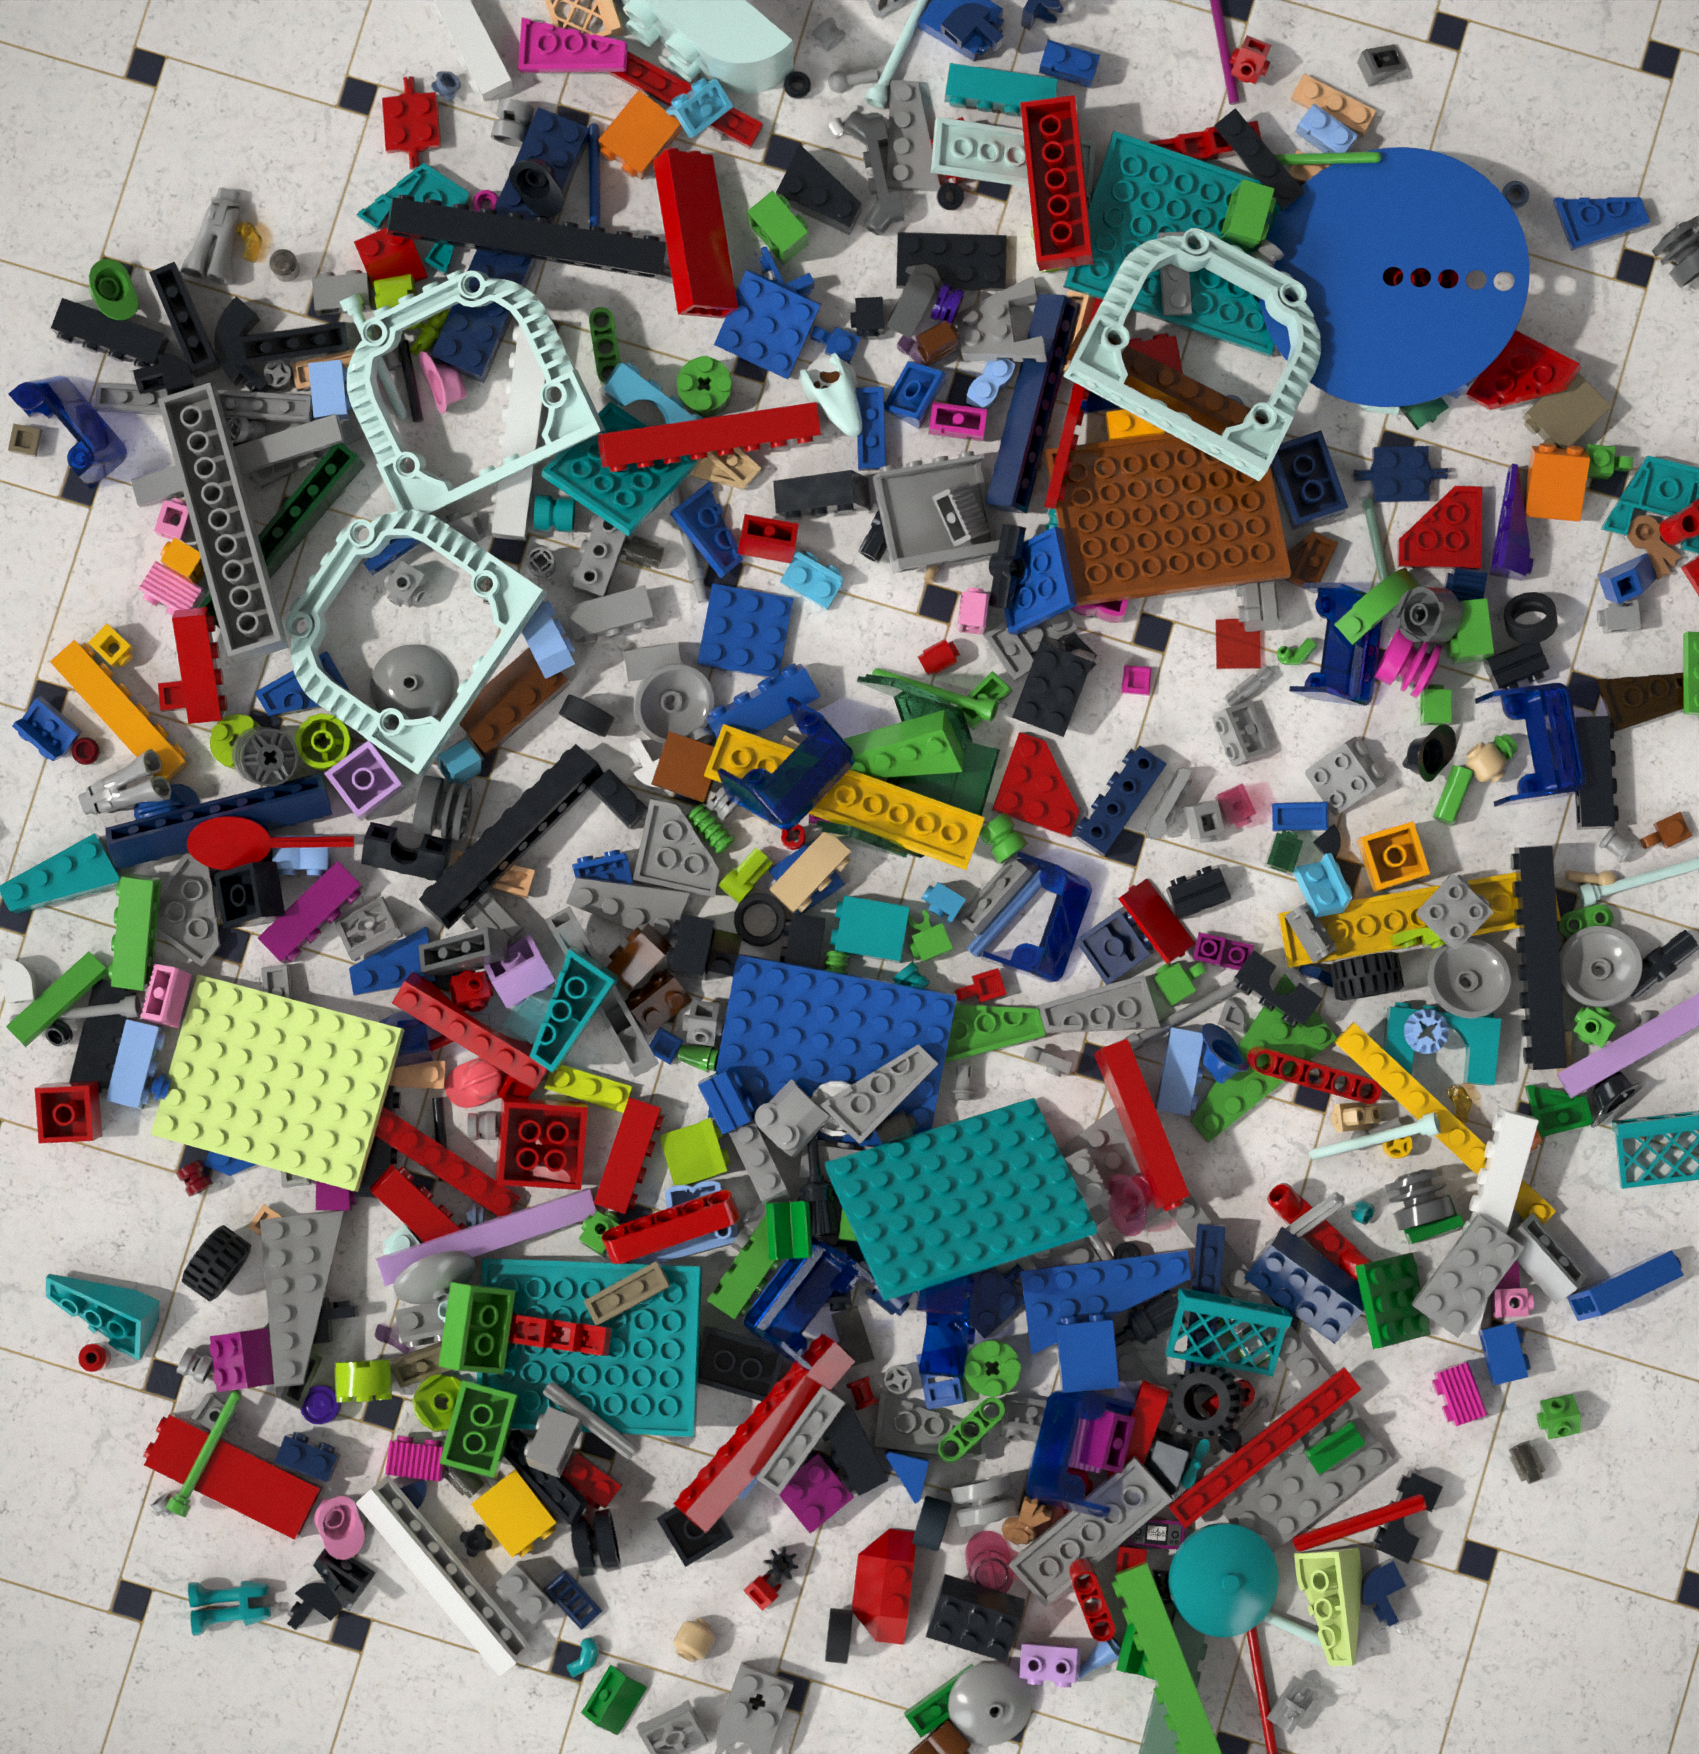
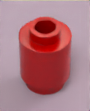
(939, 657)
(102, 1353)

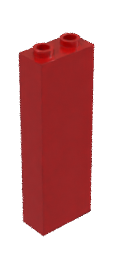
(695, 233)
(1142, 1124)
(234, 1476)

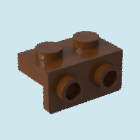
(657, 1000)

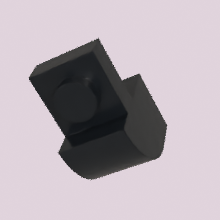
(169, 374)
(341, 1310)
(315, 1596)

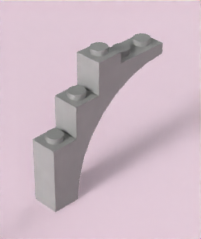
(614, 1010)

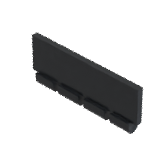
(97, 1038)

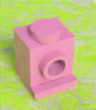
(164, 523)
(1500, 1302)

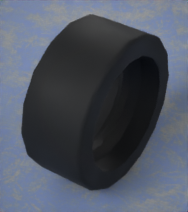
(1532, 632)
(586, 715)
(754, 899)
(838, 1635)

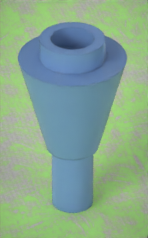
(1103, 1654)

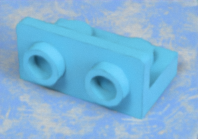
(700, 106)
(812, 579)
(1323, 886)

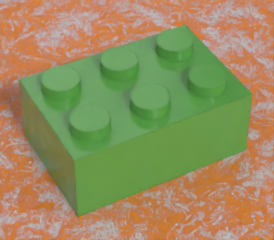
(477, 1328)
(479, 1429)

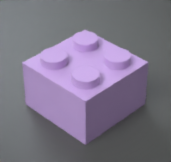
(364, 780)
(521, 973)

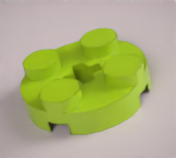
(224, 733)
(424, 1401)

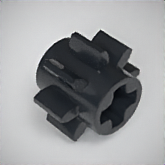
(786, 1559)

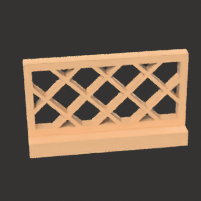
(608, 10)

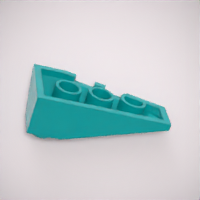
(115, 1311)

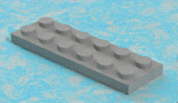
(1133, 1500)

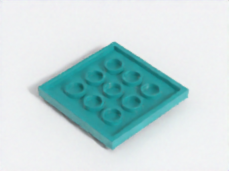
(619, 496)

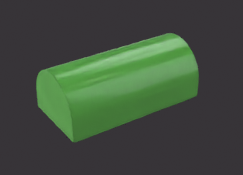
(990, 687)
(1453, 795)

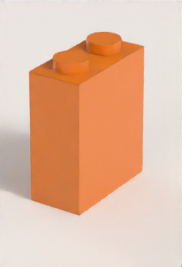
(639, 135)
(1556, 482)

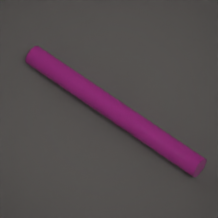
(1224, 51)

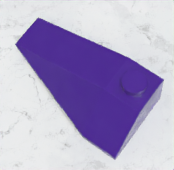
(1512, 539)

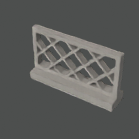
(800, 1439)

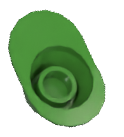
(113, 289)

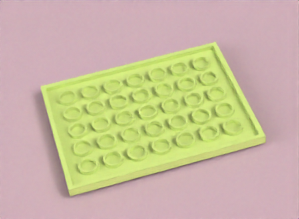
(278, 1082)

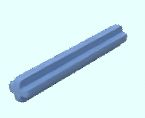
(1005, 915)

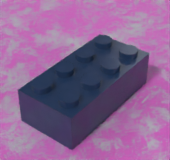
(1307, 1285)

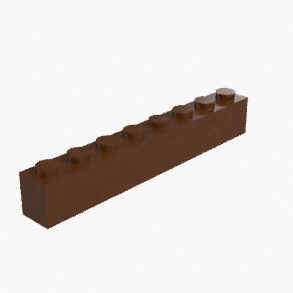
(1176, 389)

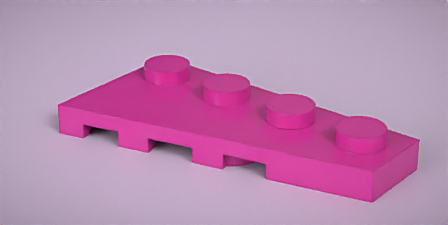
(567, 50)

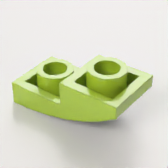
(1408, 938)

